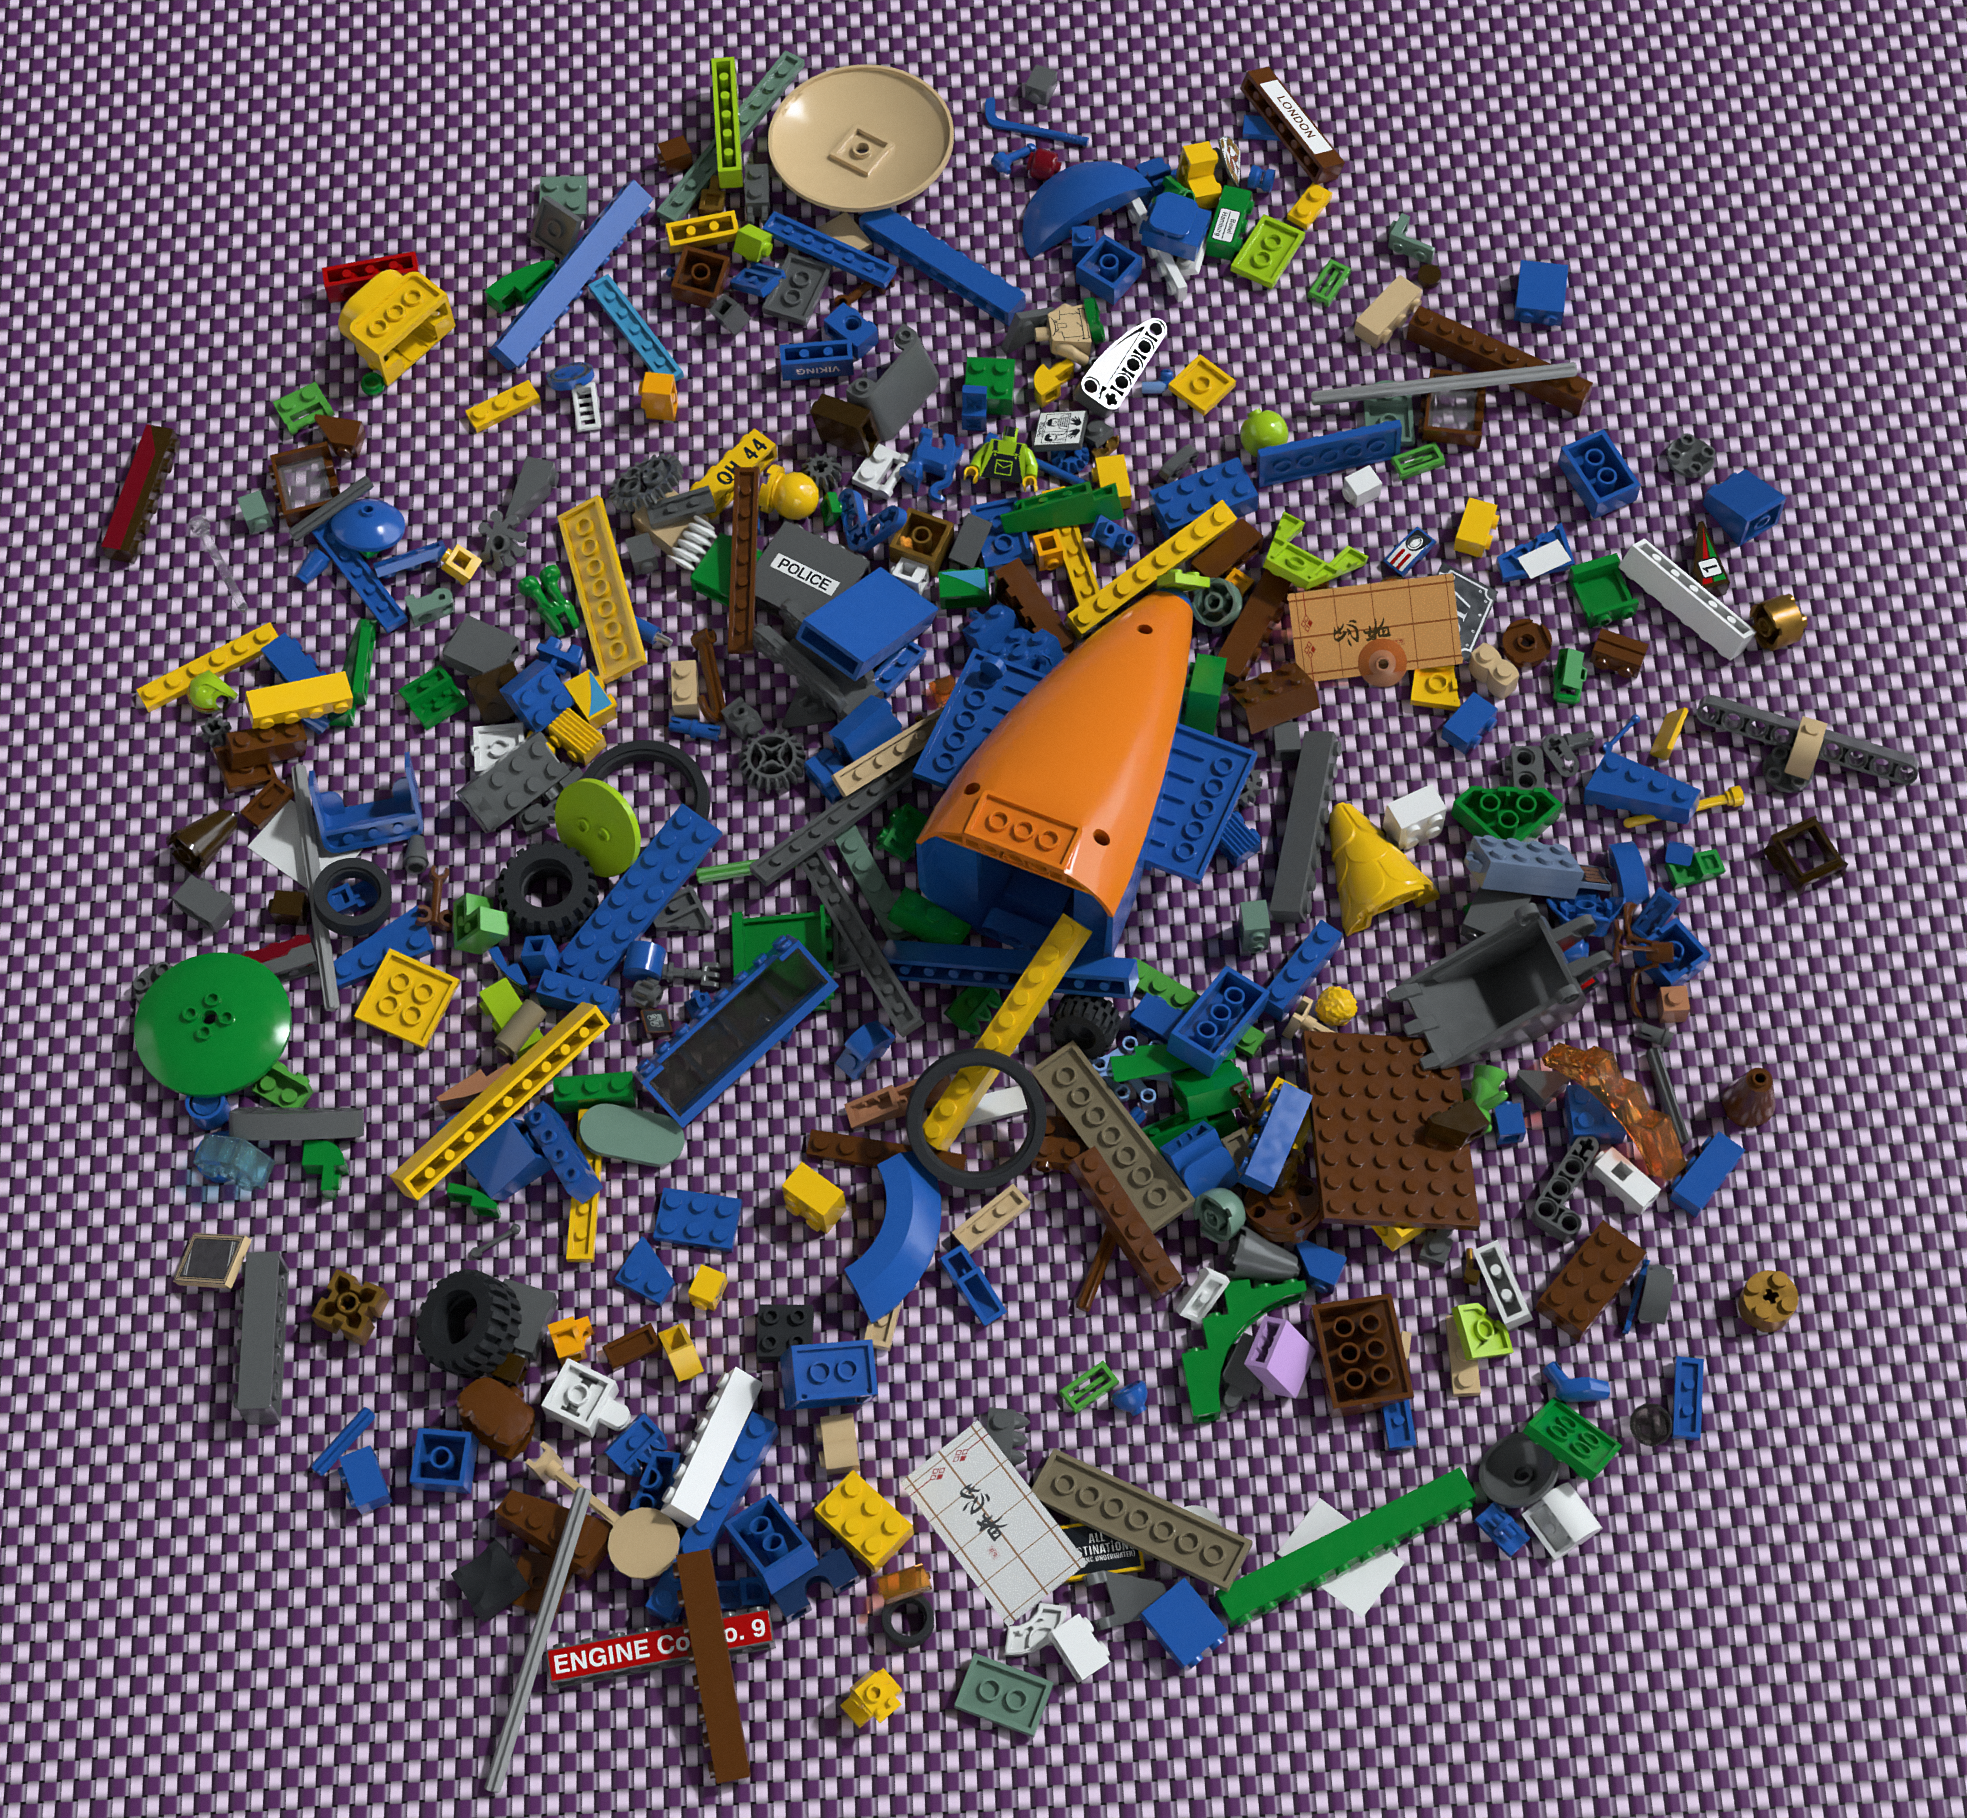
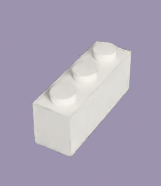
(1502, 1285)

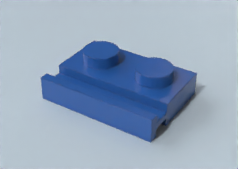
(758, 279)

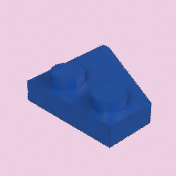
(646, 1274)

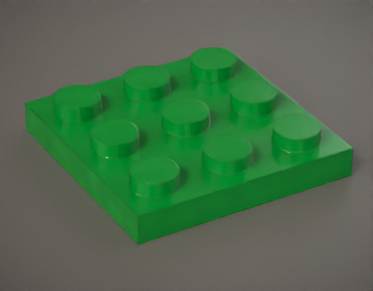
(1572, 1439)

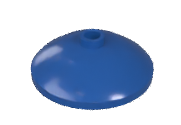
(368, 525)

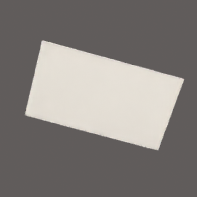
(1544, 559)

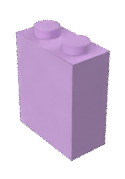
(1280, 1357)

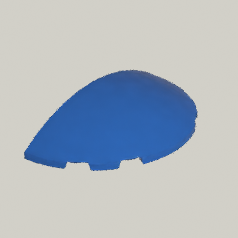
(1075, 198)

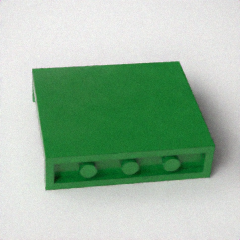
(757, 934)

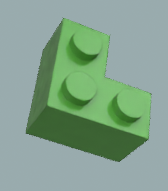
(477, 924)

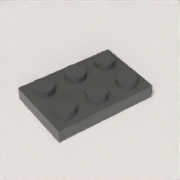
(800, 291)

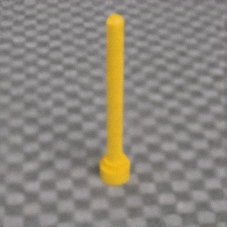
(1733, 797)

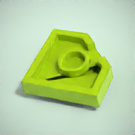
(1186, 582)
(1480, 1334)

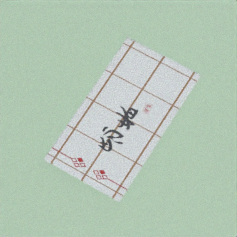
(993, 1523)

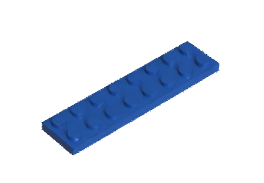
(639, 896)

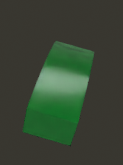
(518, 285)

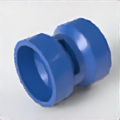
(1255, 178)

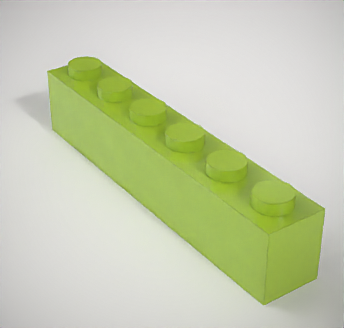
(727, 122)

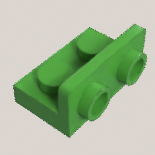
(283, 1087)

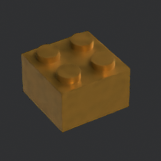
(923, 540)

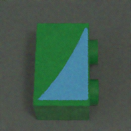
(964, 588)

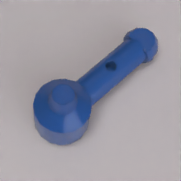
(1002, 162)

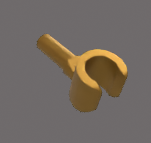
(1471, 1275)

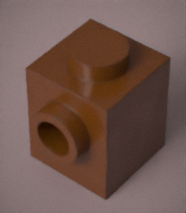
(674, 155)

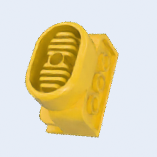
(396, 321)

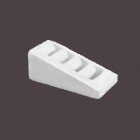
(591, 389)

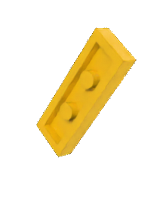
(502, 406)

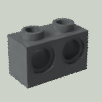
(1529, 774)

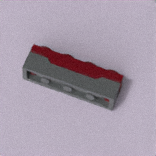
(289, 958)

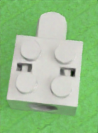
(584, 1404)

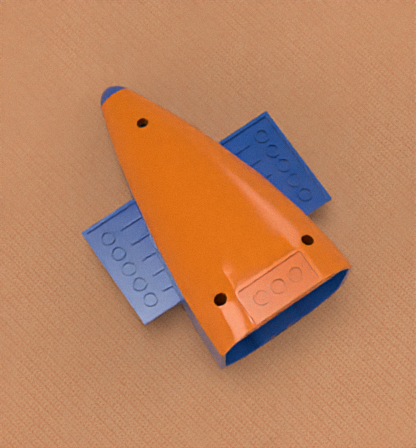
(1075, 783)

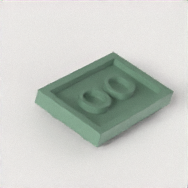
(1004, 1695)

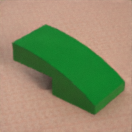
(1702, 868)
(480, 1203)

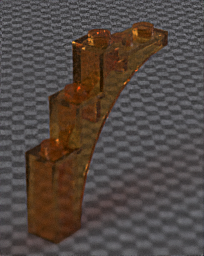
(1626, 1100)

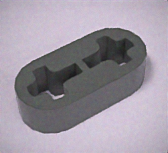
(1178, 463)
(1554, 758)

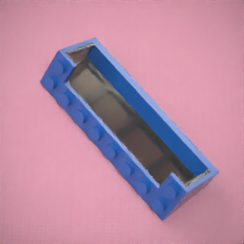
(735, 1029)

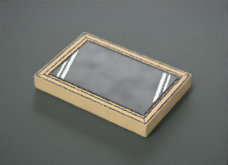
(212, 1260)

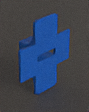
(1154, 172)

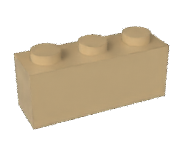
(1388, 312)

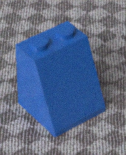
(1744, 506)
(507, 1160)

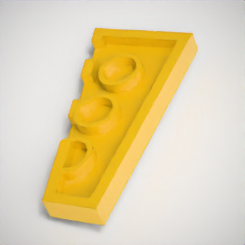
(1435, 688)

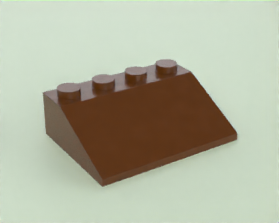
(1360, 1354)

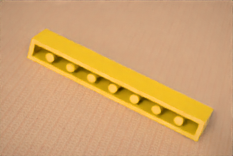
(1145, 572)

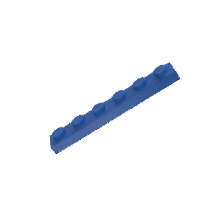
(830, 250)
(361, 579)

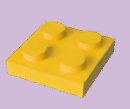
(1202, 385)

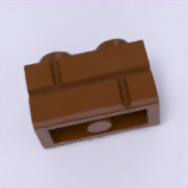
(1618, 653)

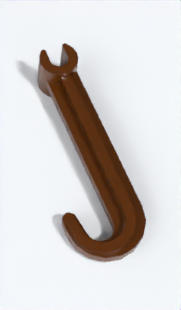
(703, 642)

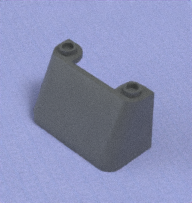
(900, 388)

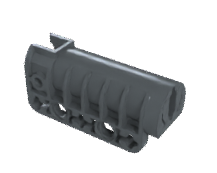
(811, 670)

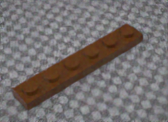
(866, 1151)

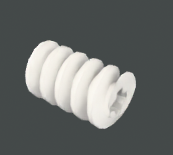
(693, 544)

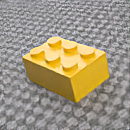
(864, 1521)

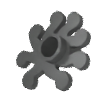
(502, 541)

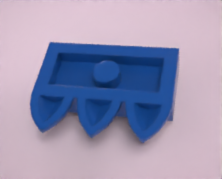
(634, 1444)

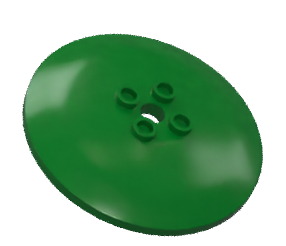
(218, 1056)

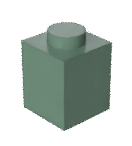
(255, 512)

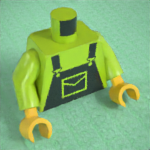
(1005, 461)

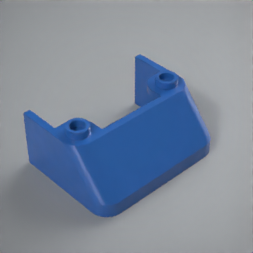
(371, 822)

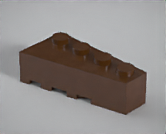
(1021, 593)
(542, 1526)

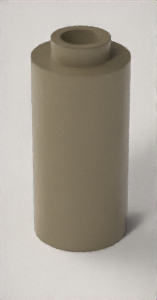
(519, 1028)

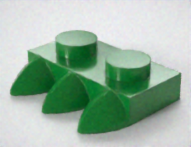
(971, 1005)

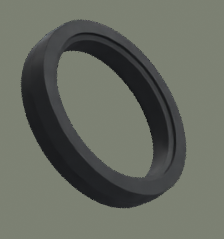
(659, 752)
(1003, 1172)

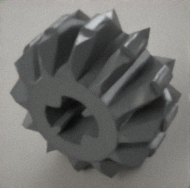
(823, 471)

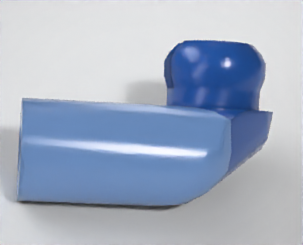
(1160, 385)

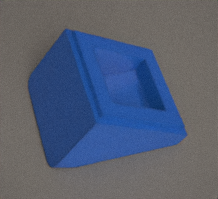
(1678, 853)

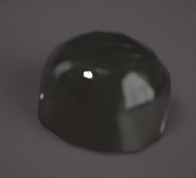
(1651, 1424)

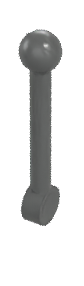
(476, 1252)

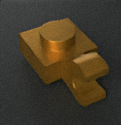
(712, 199)

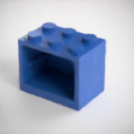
(828, 1374)

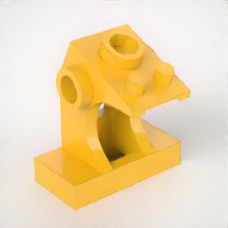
(871, 1697)

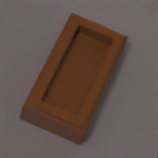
(632, 1347)

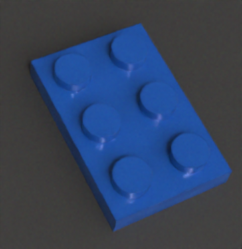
(999, 546)
(697, 1219)

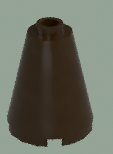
(202, 840)

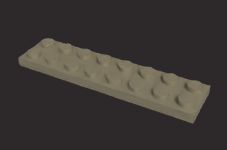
(1108, 1126)
(1141, 1520)

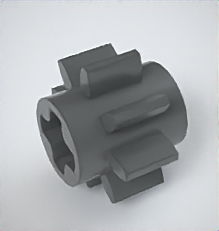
(215, 731)
(647, 993)

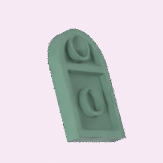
(1391, 409)

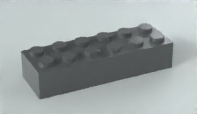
(262, 1338)

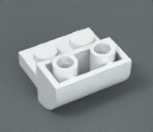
(1561, 1520)

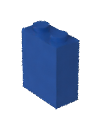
(1540, 293)
(865, 729)
(1183, 1624)

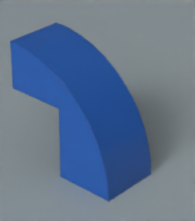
(1630, 872)

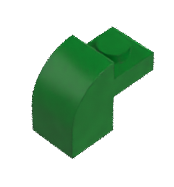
(325, 1159)

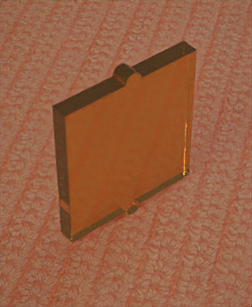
(904, 1583)

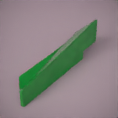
(358, 669)
(1145, 1062)

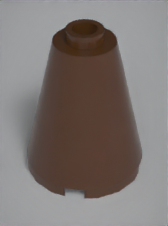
(1750, 1098)

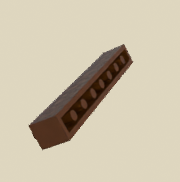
(1489, 354)
(713, 1666)

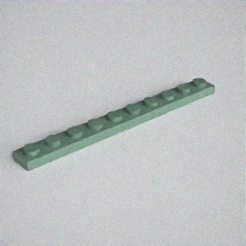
(750, 114)

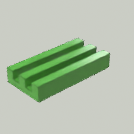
(1321, 296)
(1420, 464)
(1070, 1401)

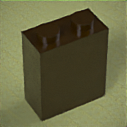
(845, 425)

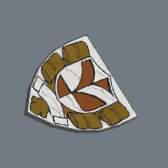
(1229, 158)

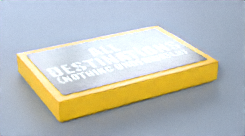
(1102, 1552)

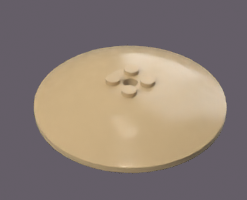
(856, 109)

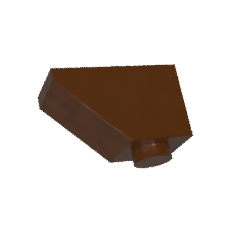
(342, 435)

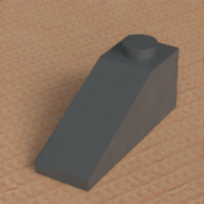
(532, 487)

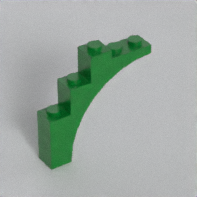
(1220, 1332)

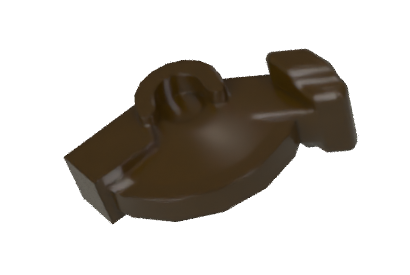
(1245, 1105)
(1289, 1175)

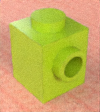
(753, 243)

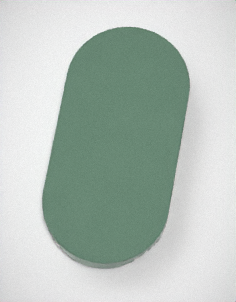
(631, 1135)

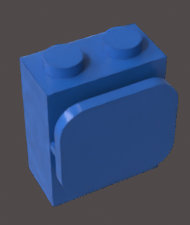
(1175, 226)
(1200, 1160)

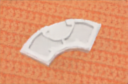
(1033, 1634)

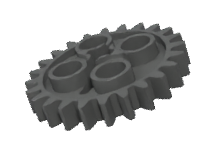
(646, 482)

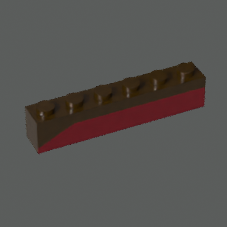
(140, 494)

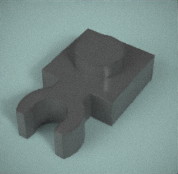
(558, 787)
(537, 818)
(1437, 1247)

